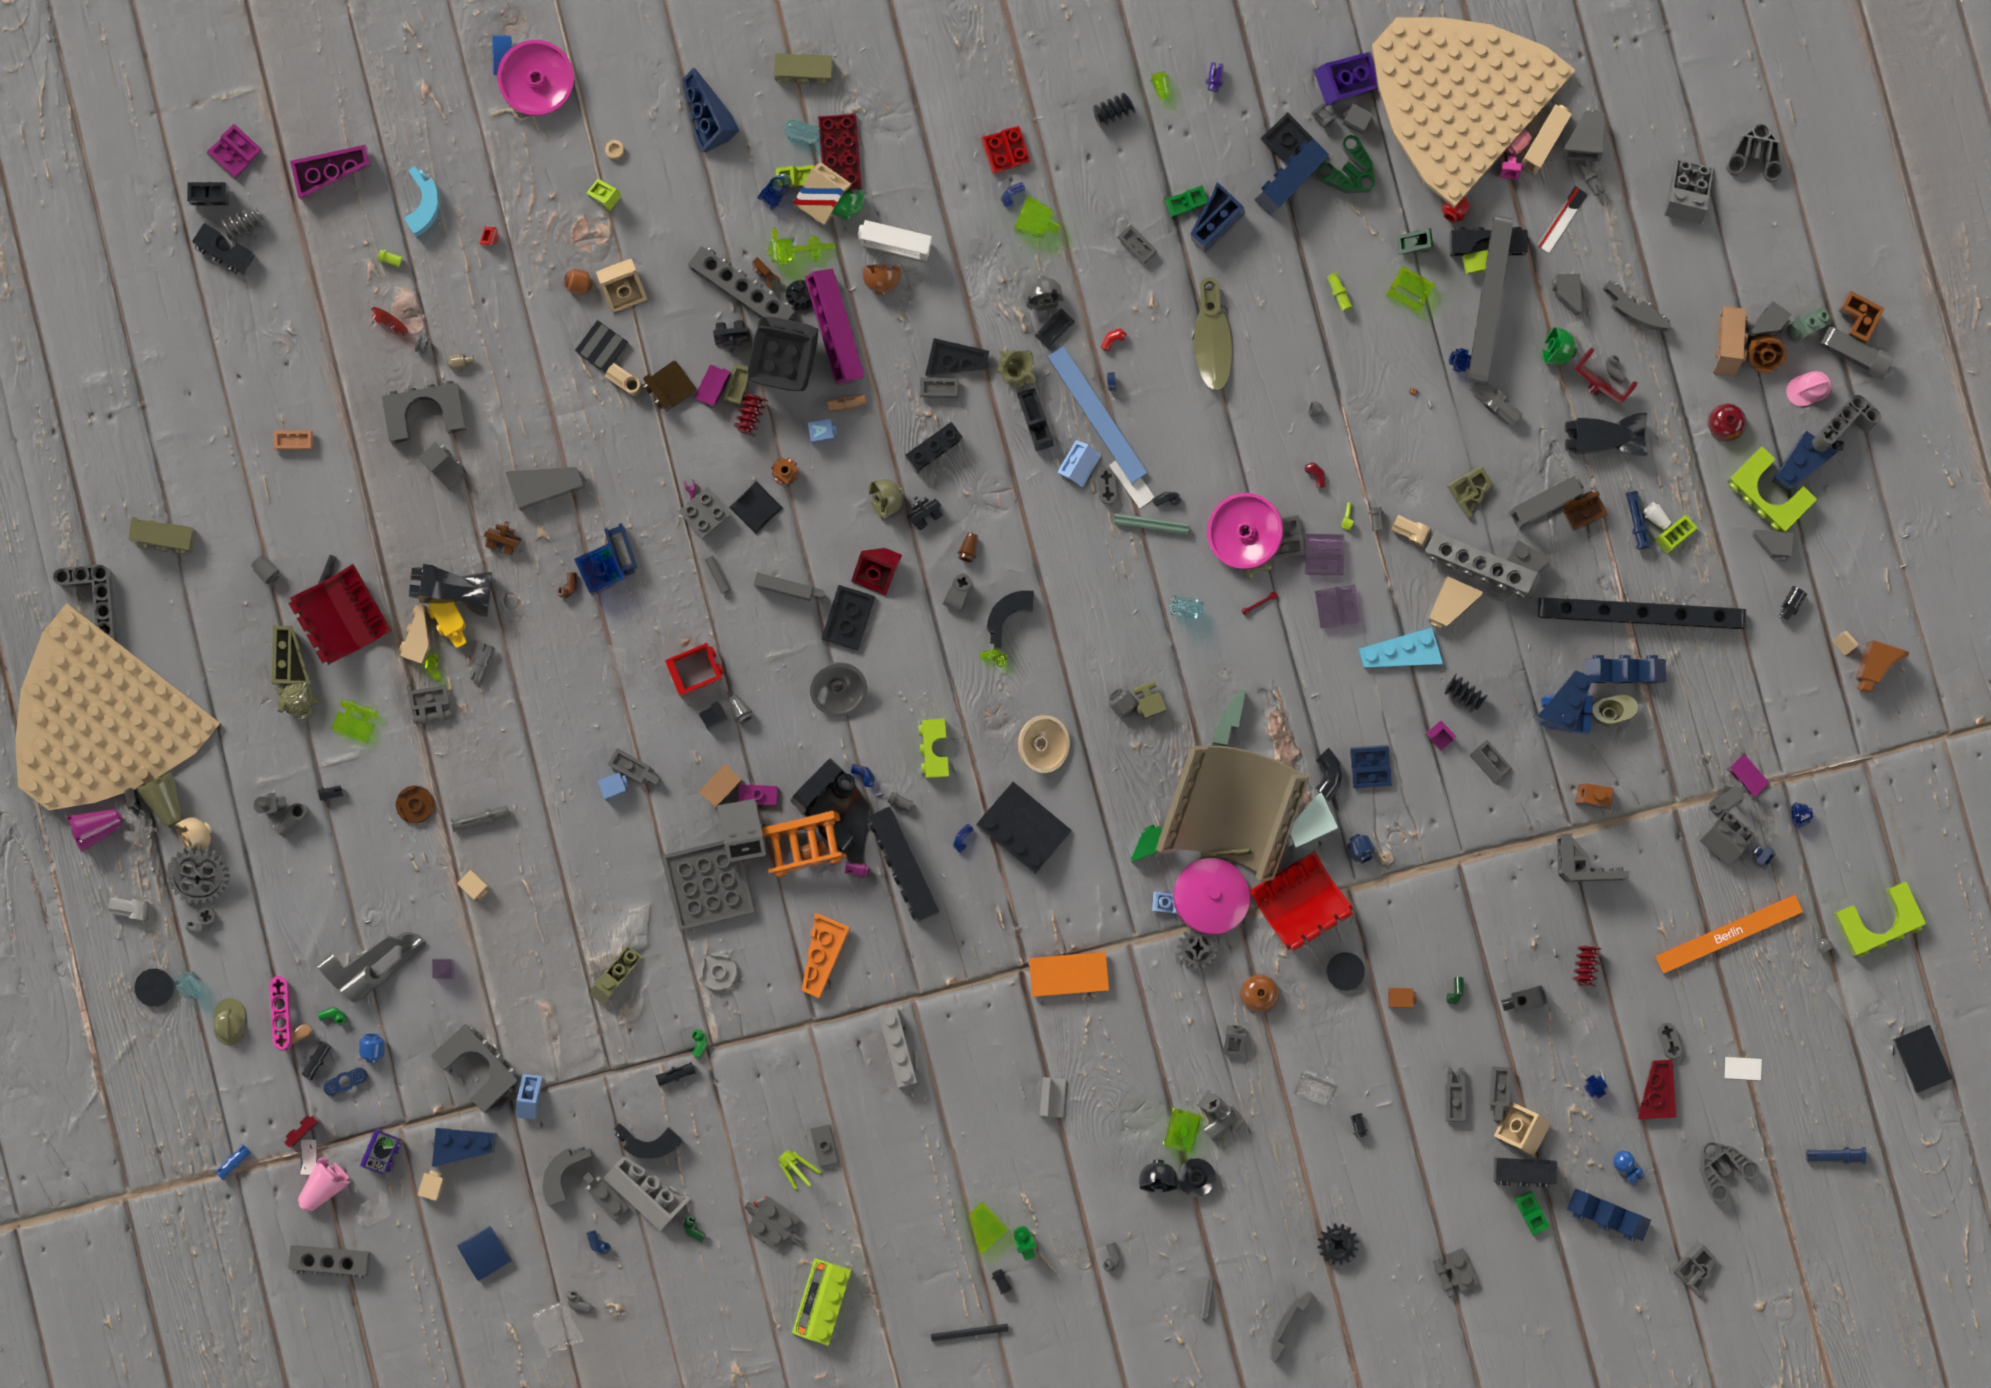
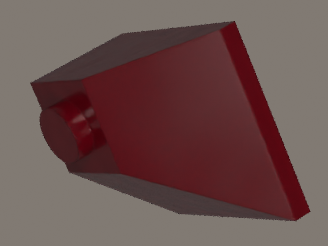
(876, 569)

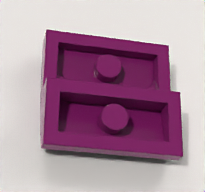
(234, 151)

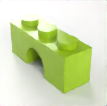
(934, 766)

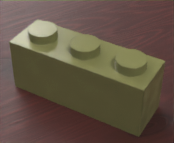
(803, 68)

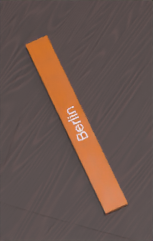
(1728, 934)

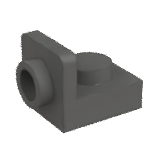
(1234, 1040)

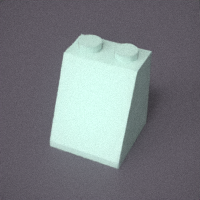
(1312, 823)

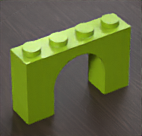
(1746, 481)
(1906, 919)

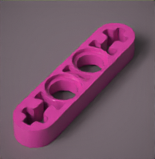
(277, 1014)

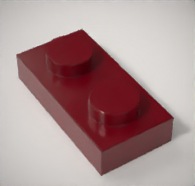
(296, 1135)

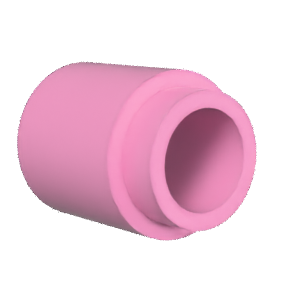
(1519, 143)

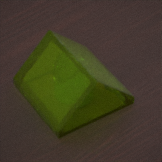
(1182, 1130)

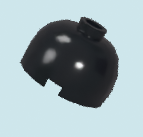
(1158, 1176)

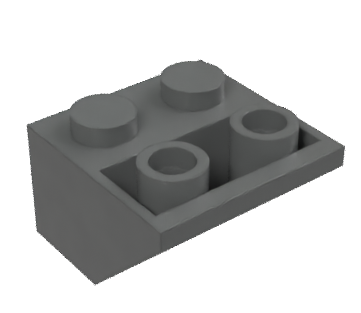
(1727, 837)

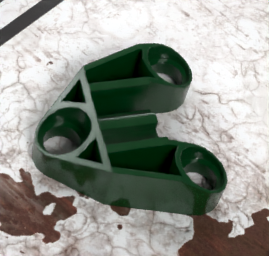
(1360, 159)

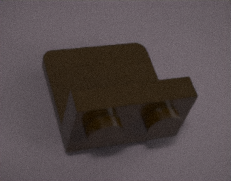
(669, 386)

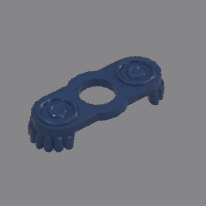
(356, 1077)

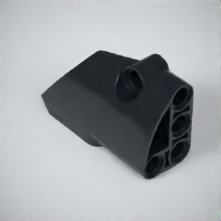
(825, 794)

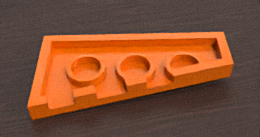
(825, 946)

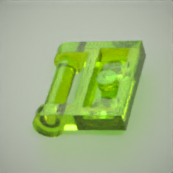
(1413, 284)

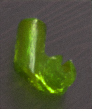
(996, 655)

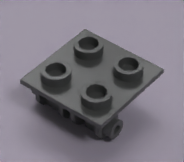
(704, 512)

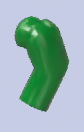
(333, 1013)

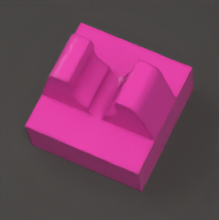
(1510, 169)

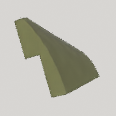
(1469, 489)

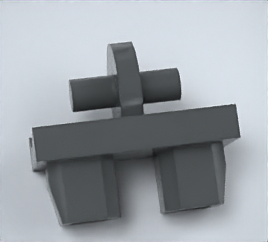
(269, 804)

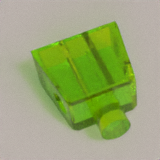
(1036, 219)

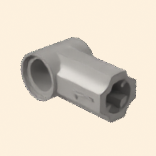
(133, 909)

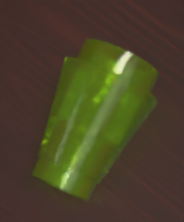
(1161, 84)

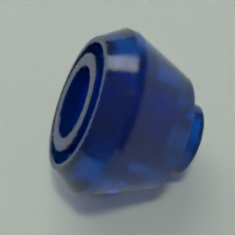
(1801, 814)

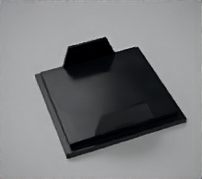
(755, 507)

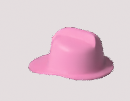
(1808, 388)

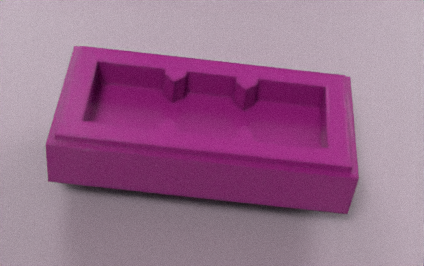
(761, 793)

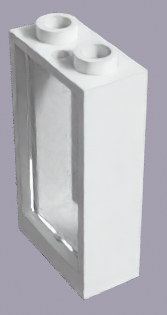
(895, 240)

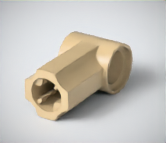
(623, 379)
(1416, 532)

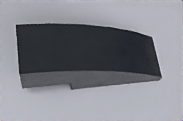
(1035, 419)

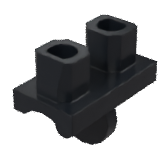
(731, 336)
(931, 508)

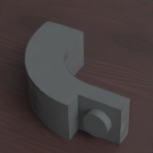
(553, 1176)

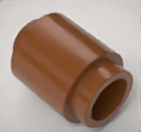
(806, 852)

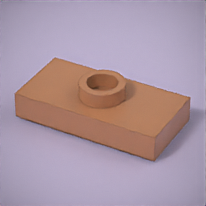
(293, 440)

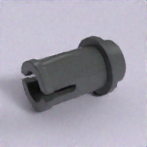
(1376, 518)
(899, 801)

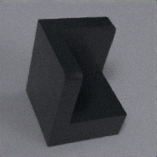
(713, 716)

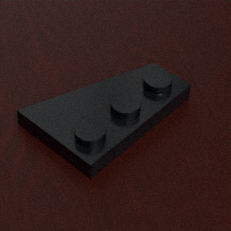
(955, 357)

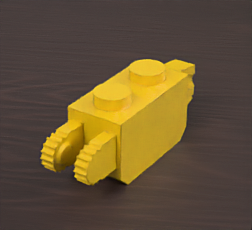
(449, 622)

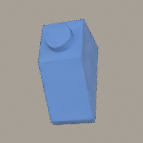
(528, 1096)

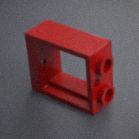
(676, 677)

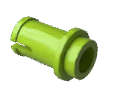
(389, 258)

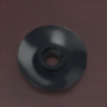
(1206, 1174)

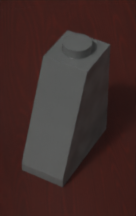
(1587, 138)

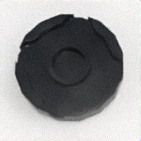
(1345, 971)
(154, 987)

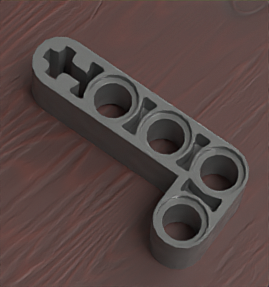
(1855, 410)

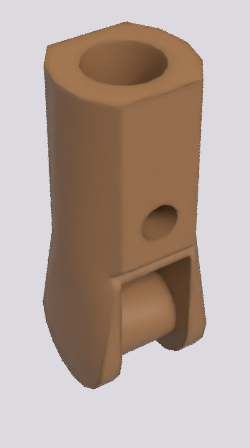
(298, 1034)

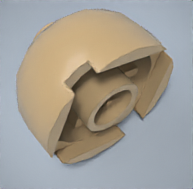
(194, 833)

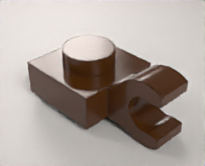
(761, 269)

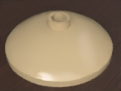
(1052, 745)

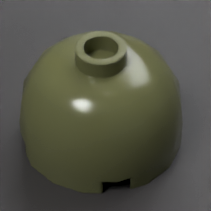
(886, 497)

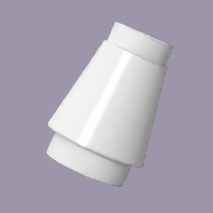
(1657, 515)

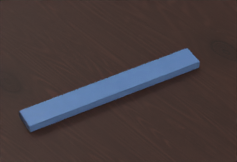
(1097, 415)

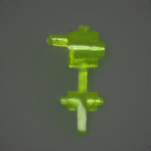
(783, 250)

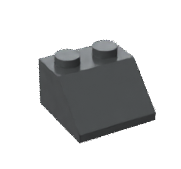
(1771, 321)

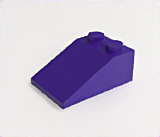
(1346, 78)

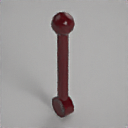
(1273, 595)

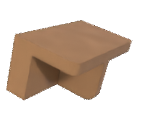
(720, 785)

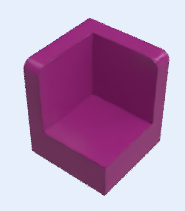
(1440, 735)

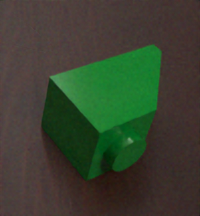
(1147, 843)

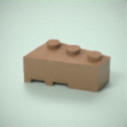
(1731, 341)

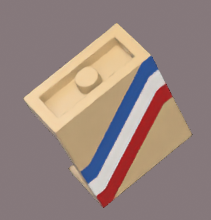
(821, 193)

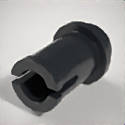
(330, 792)
(1358, 1125)
(1001, 1281)

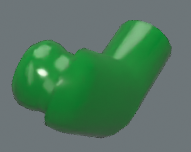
(701, 1043)

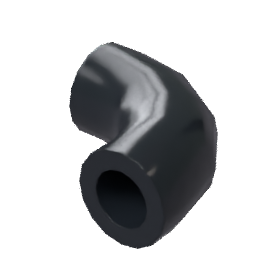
(1331, 774)

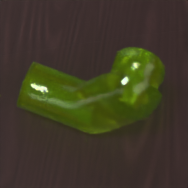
(431, 666)

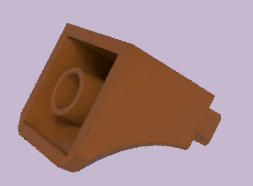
(1876, 662)

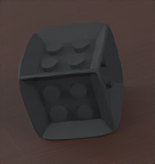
(782, 354)

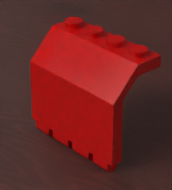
(1301, 902)

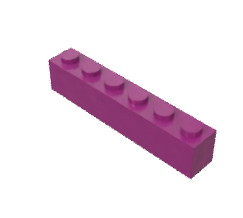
(834, 326)

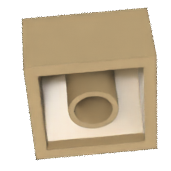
(621, 285)
(1522, 1129)

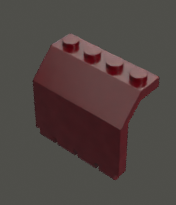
(339, 615)

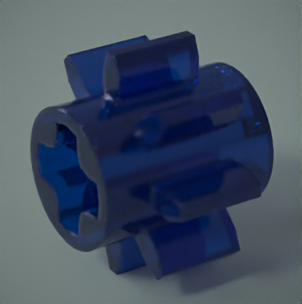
(1460, 360)
(1595, 1086)

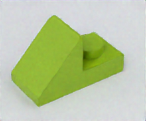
(604, 194)

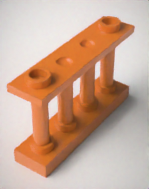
(791, 829)

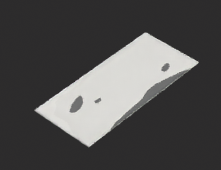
(308, 1156)

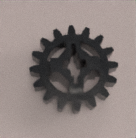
(1332, 1251)

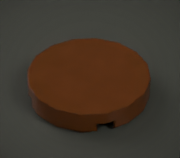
(415, 804)

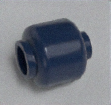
(1361, 848)

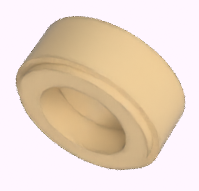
(614, 149)

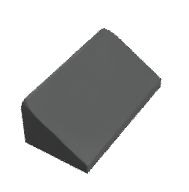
(1490, 761)

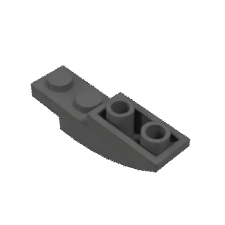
(1641, 314)

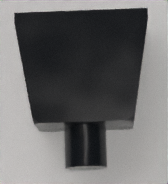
(1534, 998)

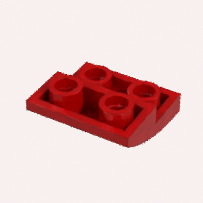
(1005, 149)

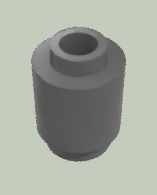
(265, 569)

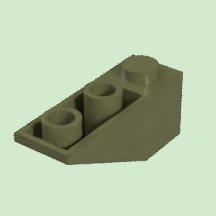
(615, 975)

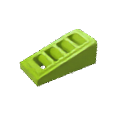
(1667, 542)

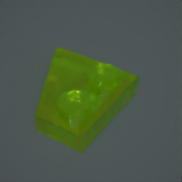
(986, 1227)

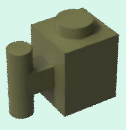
(1151, 703)

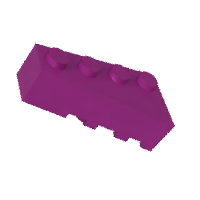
(325, 169)

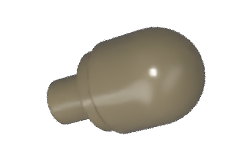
(459, 361)

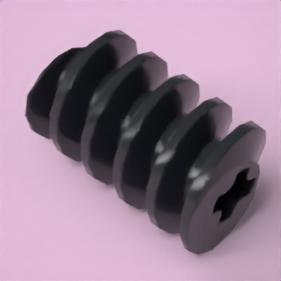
(1111, 109)
(1465, 694)

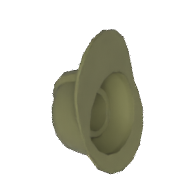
(1614, 710)
(229, 1021)

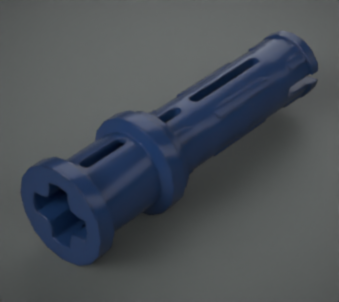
(1640, 529)
(1846, 1155)

